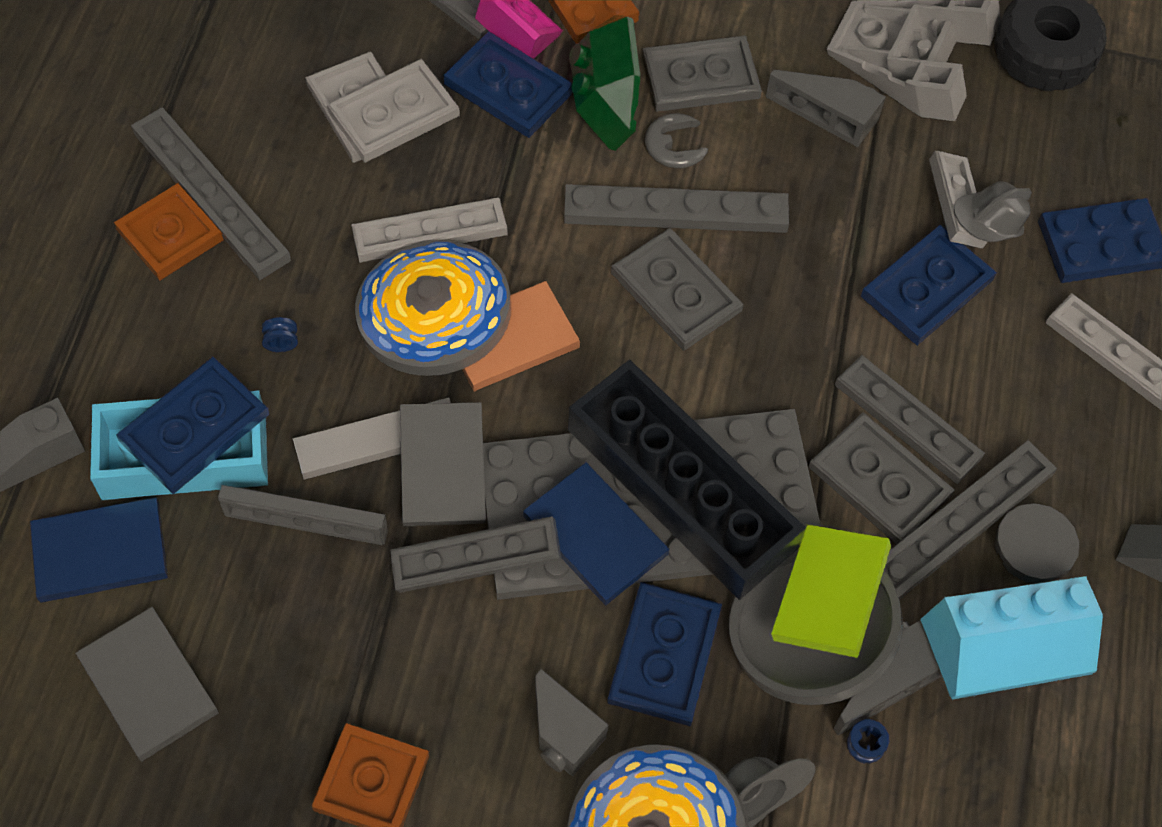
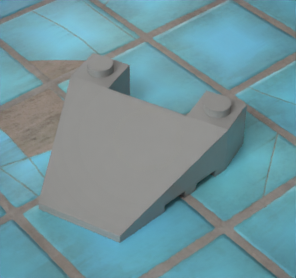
(907, 46)

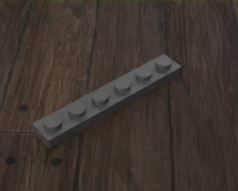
(212, 193)
(676, 208)
(966, 517)

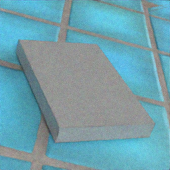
(339, 81)
(393, 110)

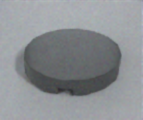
(1036, 543)

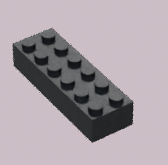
(685, 479)

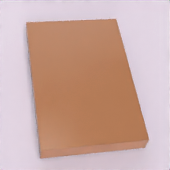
(533, 336)

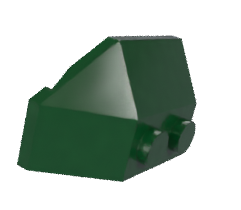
(607, 79)

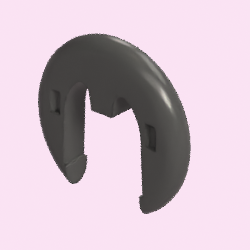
(659, 144)

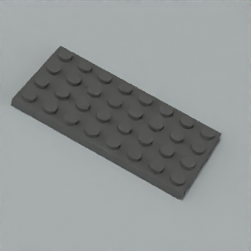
(527, 468)

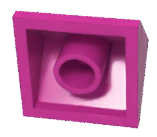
(518, 24)

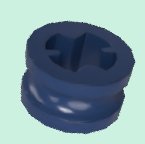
(279, 334)
(865, 755)

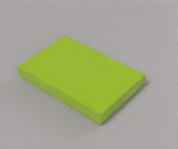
(831, 590)

